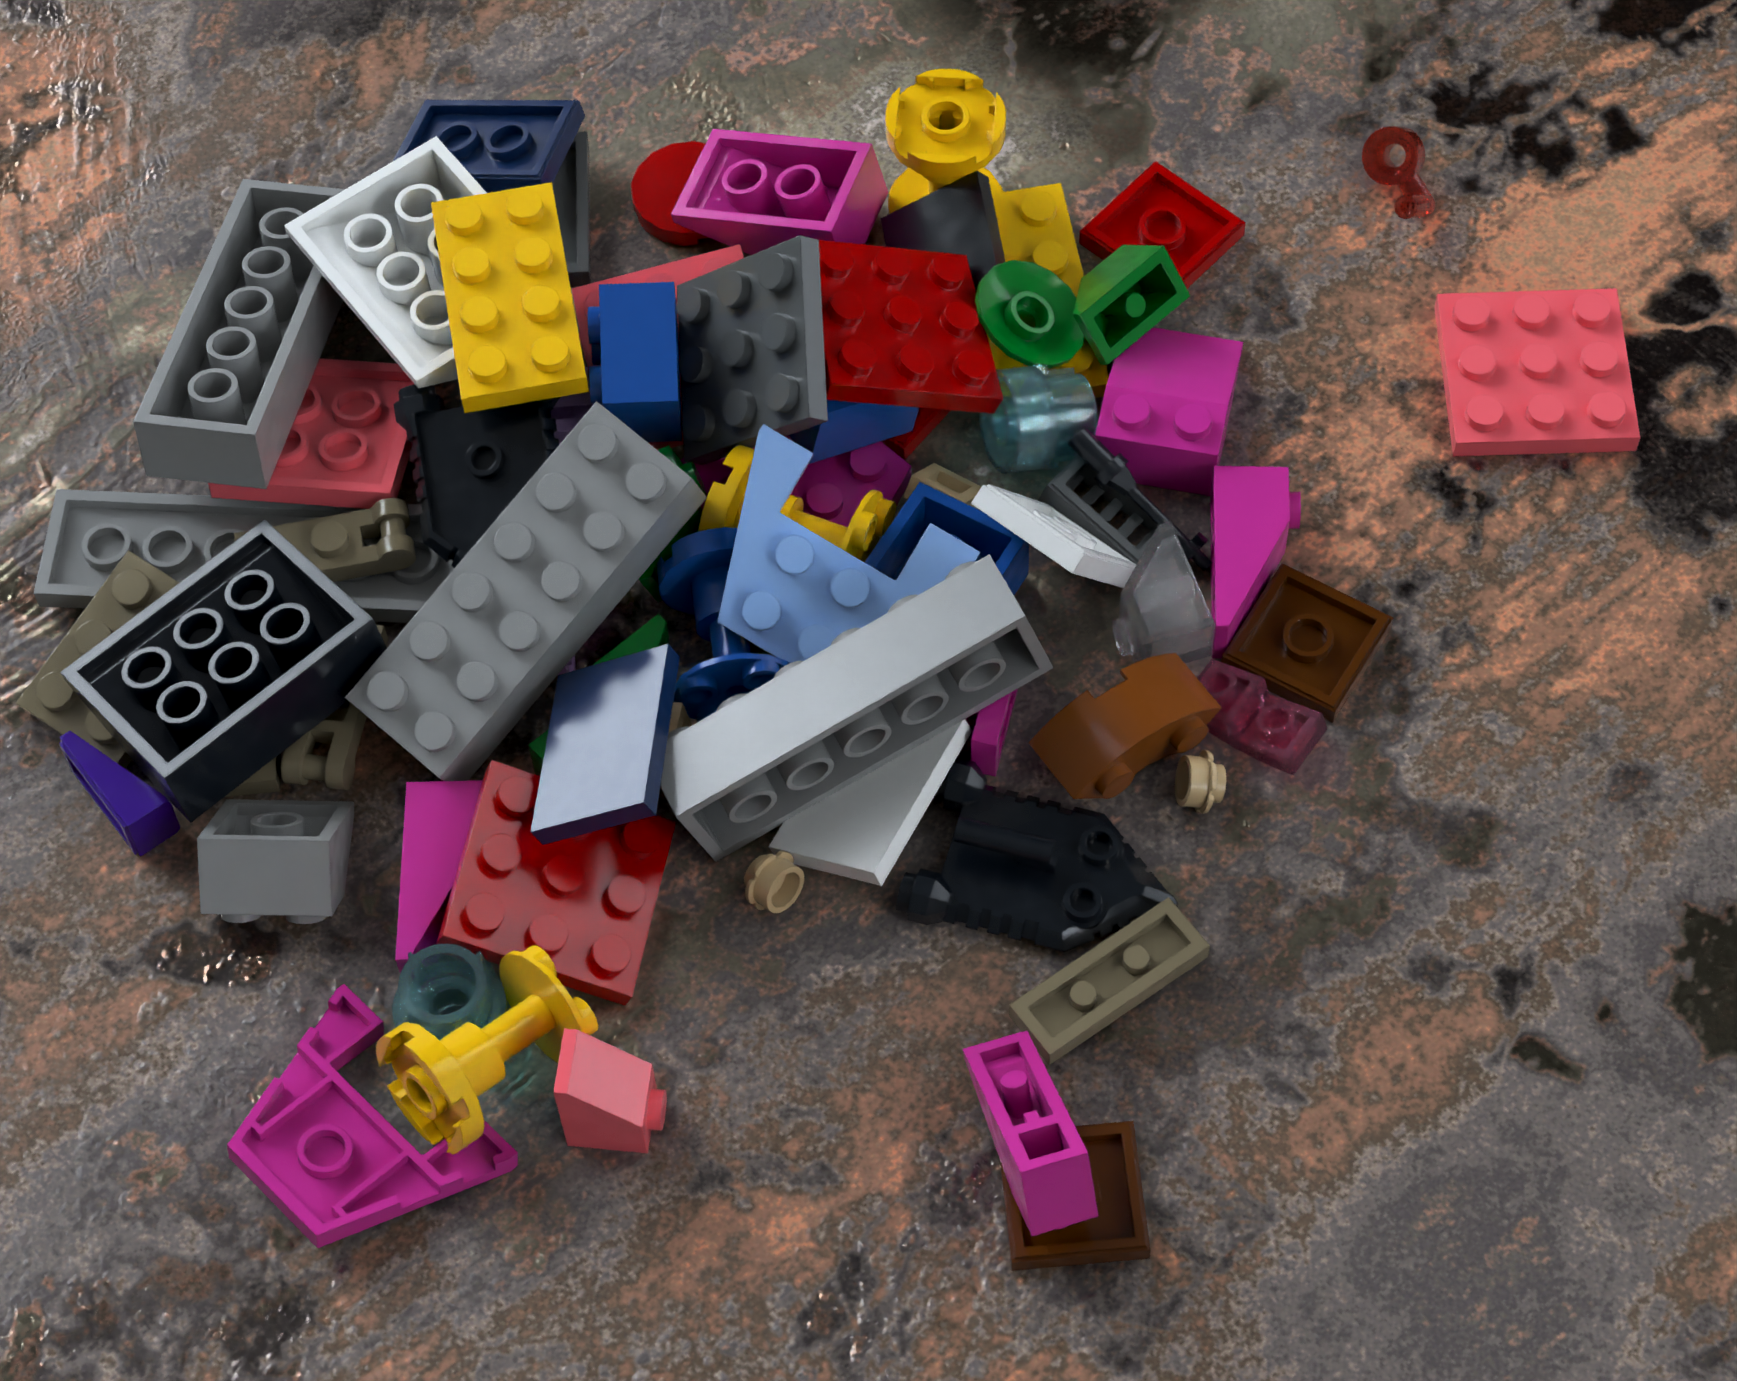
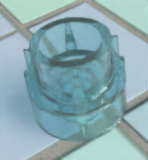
(1037, 418)
(447, 978)

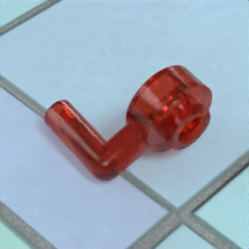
(1376, 161)

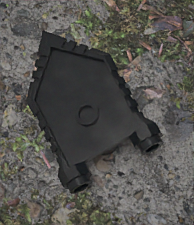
(470, 463)
(1029, 869)

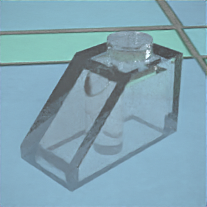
(1163, 605)

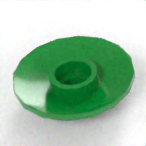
(1029, 314)

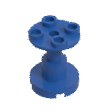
(695, 585)

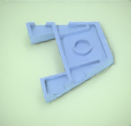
(798, 589)

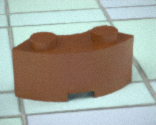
(1108, 739)

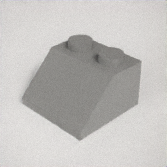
(275, 859)

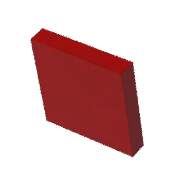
(1166, 213)

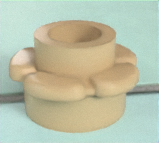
(1199, 781)
(773, 882)

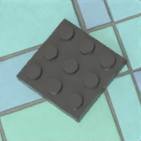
(752, 350)

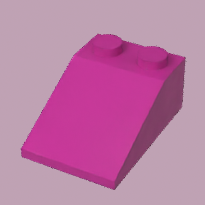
(780, 187)
(1170, 407)

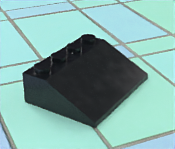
(227, 668)

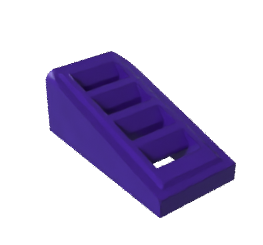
(132, 806)

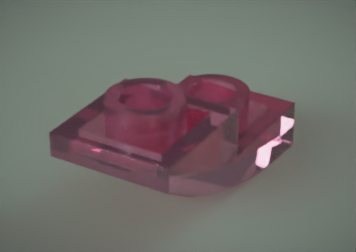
(1259, 722)

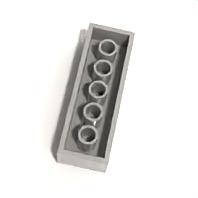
(240, 347)
(527, 596)
(850, 708)

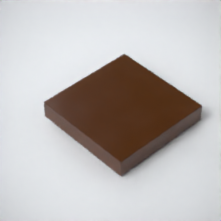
(1308, 641)
(1121, 1223)

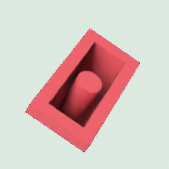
(606, 1095)

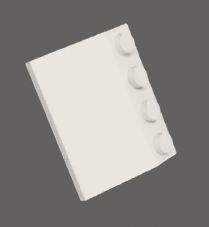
(384, 257)

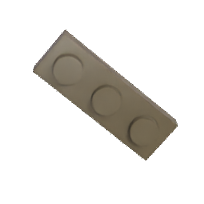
(1109, 980)

